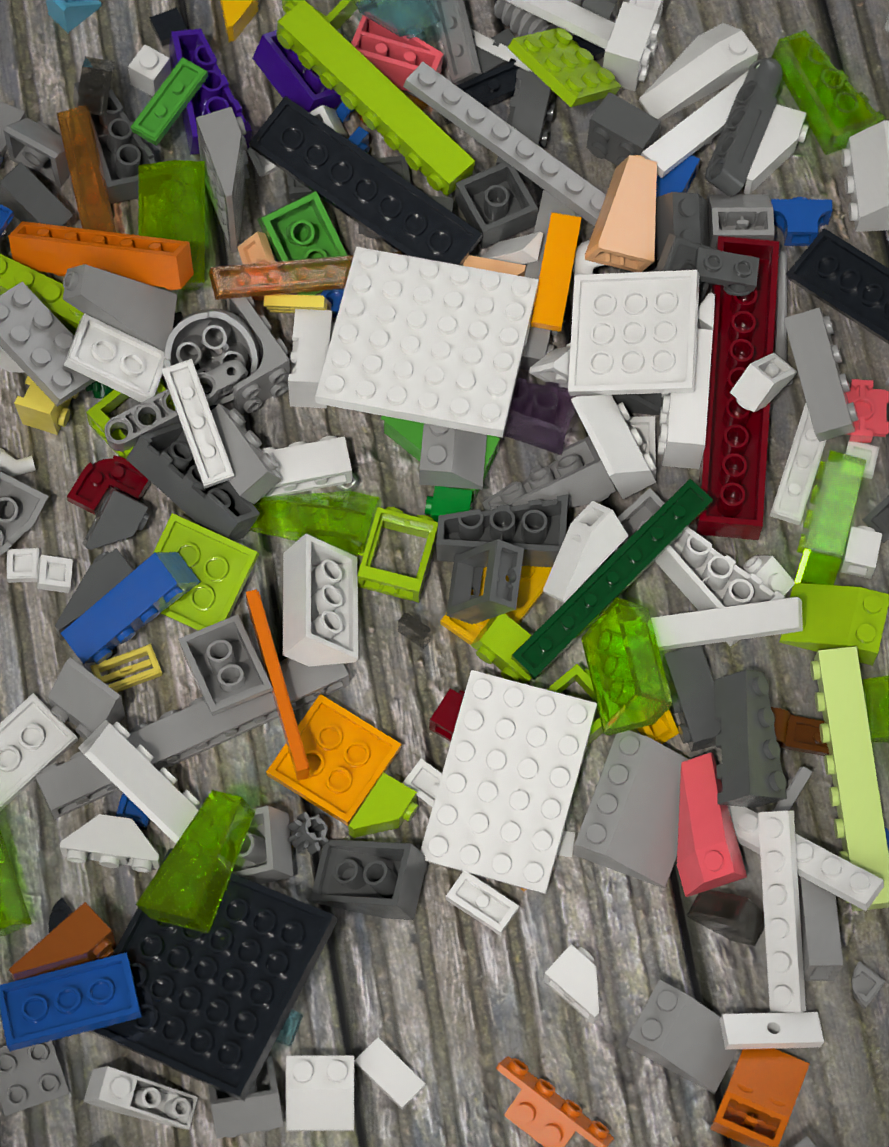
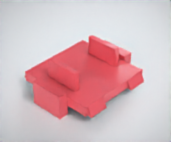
(871, 411)

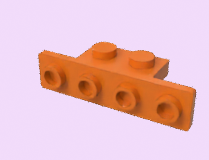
(545, 1113)

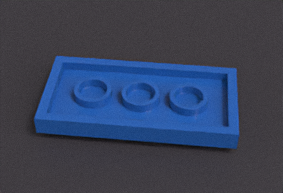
(68, 1002)

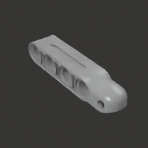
(217, 378)

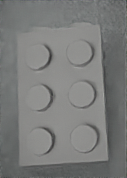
(273, 372)

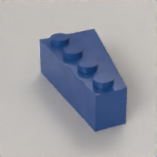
(130, 606)

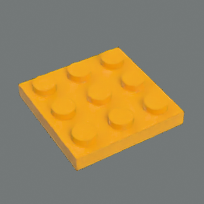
(342, 757)

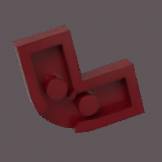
(100, 476)

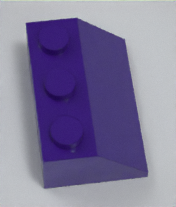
(291, 77)

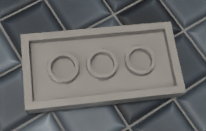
(38, 344)

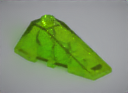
(332, 517)

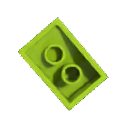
(840, 619)

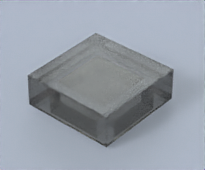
(414, 630)

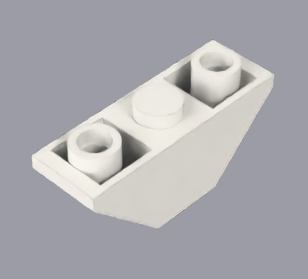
(112, 843)

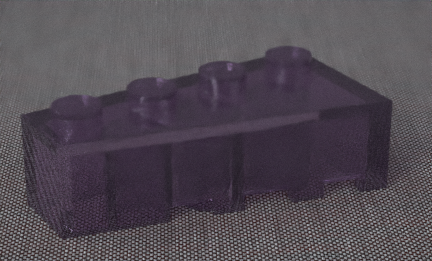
(541, 415)

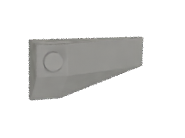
(18, 509)

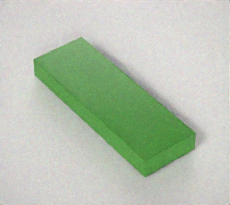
(169, 101)

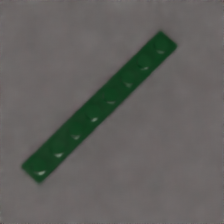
(611, 579)

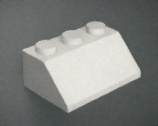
(868, 177)
(616, 443)

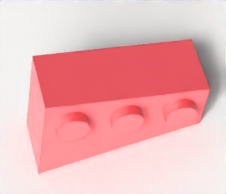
(393, 54)

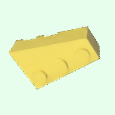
(40, 412)

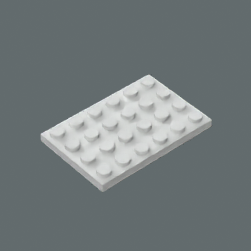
(508, 781)

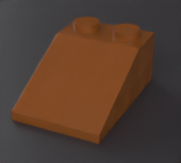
(75, 941)

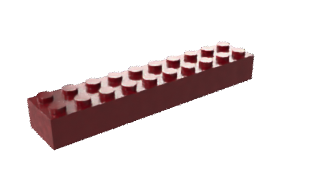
(736, 437)

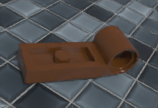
(798, 733)

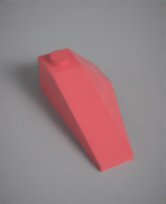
(706, 836)

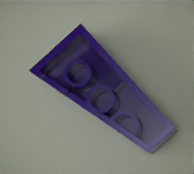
(213, 93)

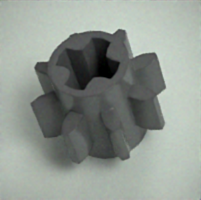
(308, 833)

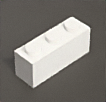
(311, 465)

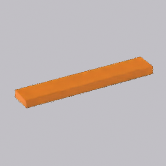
(278, 684)

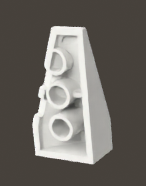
(700, 70)

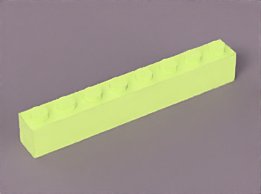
(851, 764)

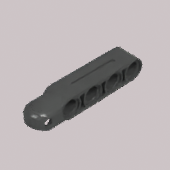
(745, 127)

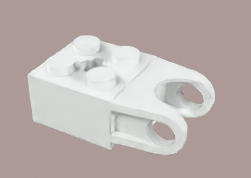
(633, 41)

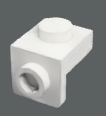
(770, 572)

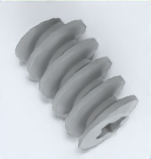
(519, 20)

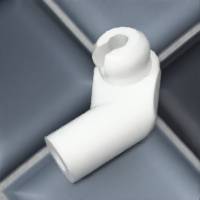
(15, 467)

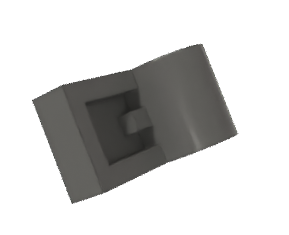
(731, 270)

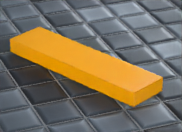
(556, 272)

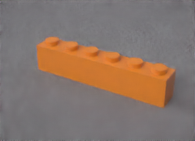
(136, 257)

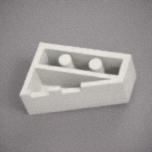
(310, 345)

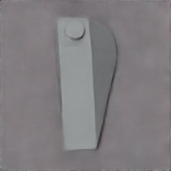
(574, 473)

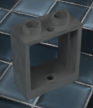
(498, 594)

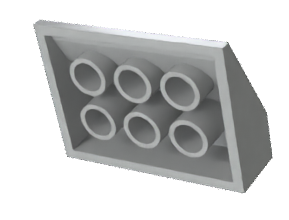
(225, 159)
(635, 810)

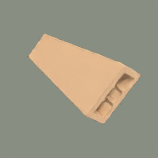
(627, 218)

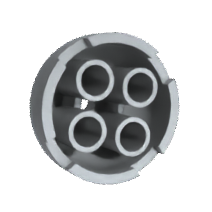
(213, 330)

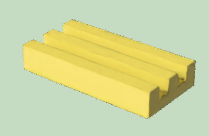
(288, 303)
(125, 658)

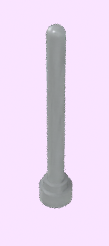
(781, 309)

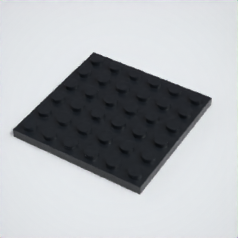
(224, 994)

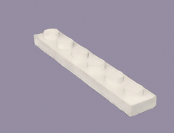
(814, 863)
(781, 911)

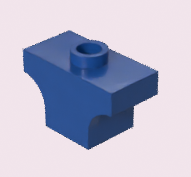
(800, 218)

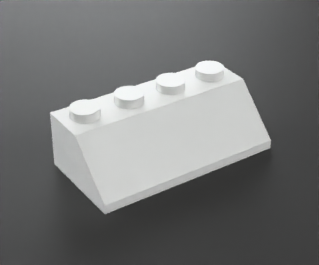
(319, 603)
(139, 780)

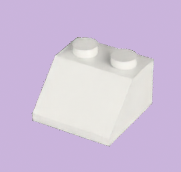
(319, 1093)

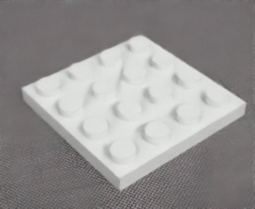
(634, 333)

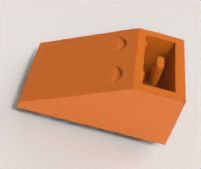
(760, 1097)

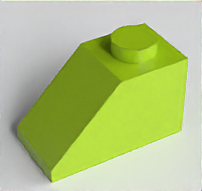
(384, 808)

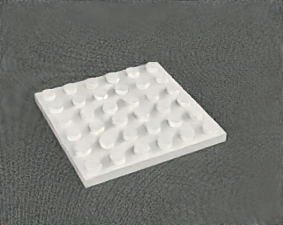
(428, 342)

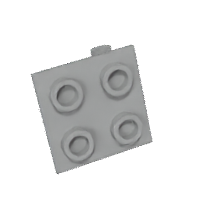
(30, 1077)

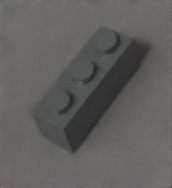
(692, 696)

